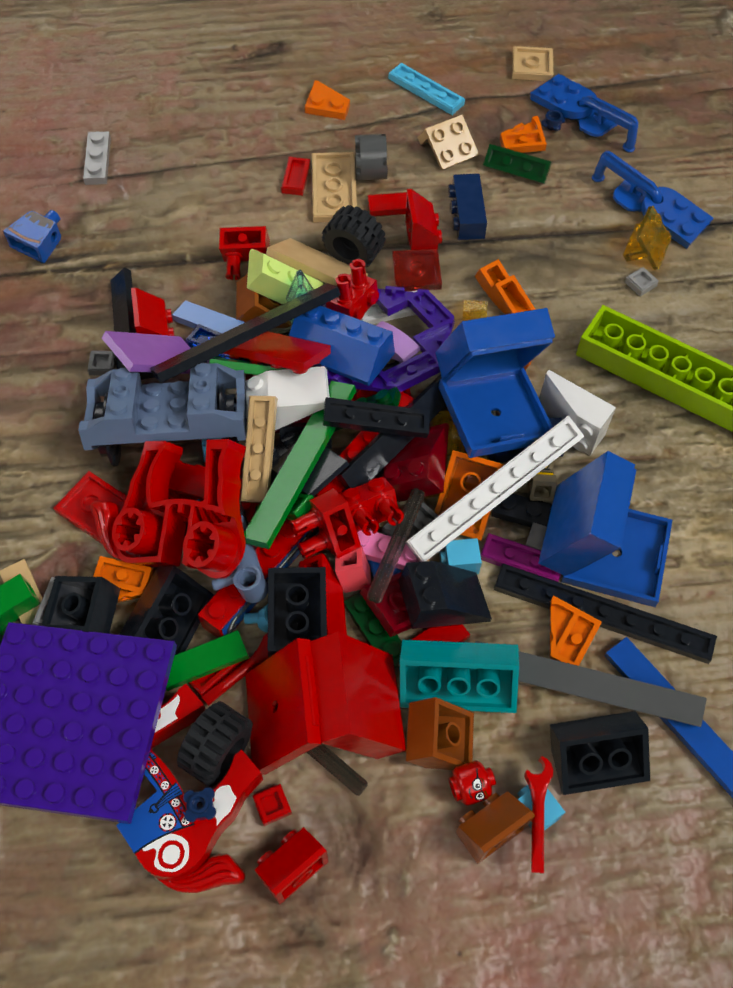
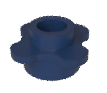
(553, 120)
(194, 813)

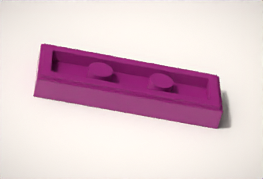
(501, 550)

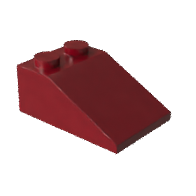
(420, 464)

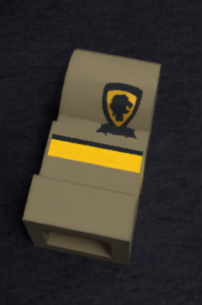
(544, 479)

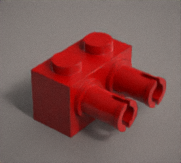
(236, 244)
(356, 291)
(372, 505)
(335, 524)

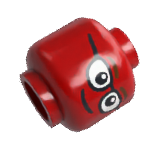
(471, 783)

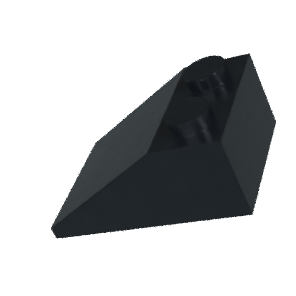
(325, 470)
(442, 595)

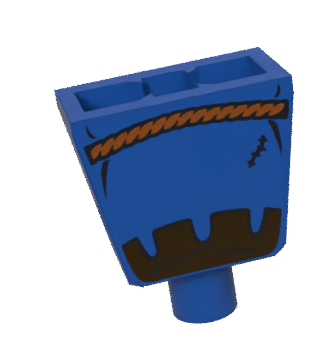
(34, 235)

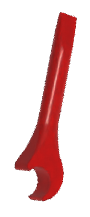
(257, 658)
(538, 787)

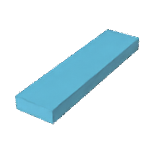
(426, 88)

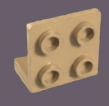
(450, 142)

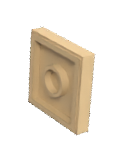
(532, 63)

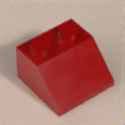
(421, 223)
(151, 314)
(291, 864)

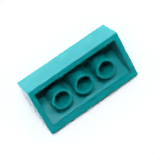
(460, 673)

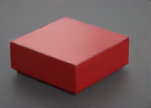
(272, 804)

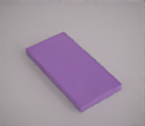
(142, 351)

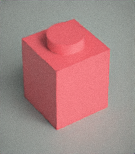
(353, 570)

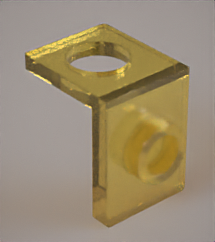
(474, 309)

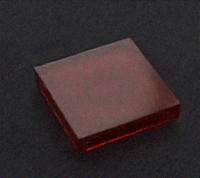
(417, 269)

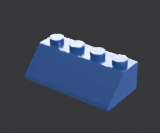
(357, 347)

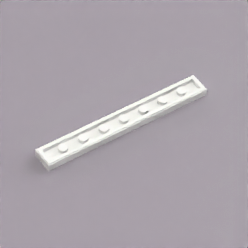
(494, 490)

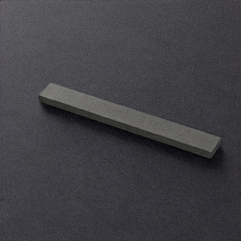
(611, 689)

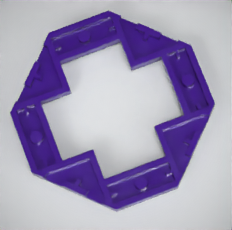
(424, 365)

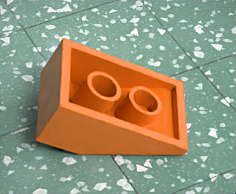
(462, 477)

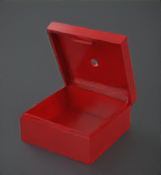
(325, 694)

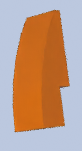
(503, 289)

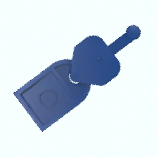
(581, 103)
(637, 193)

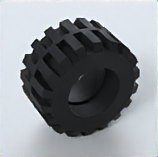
(353, 235)
(213, 743)

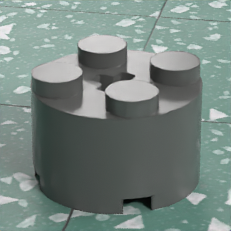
(371, 156)

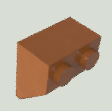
(252, 304)
(439, 734)
(493, 825)

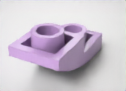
(403, 344)

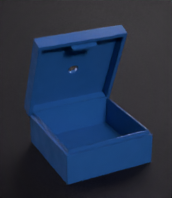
(486, 372)
(592, 521)

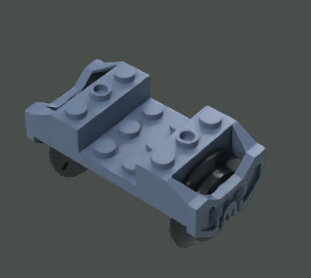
(163, 410)

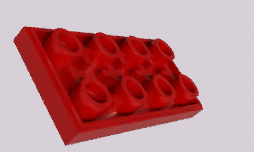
(281, 352)

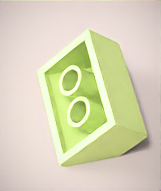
(272, 277)

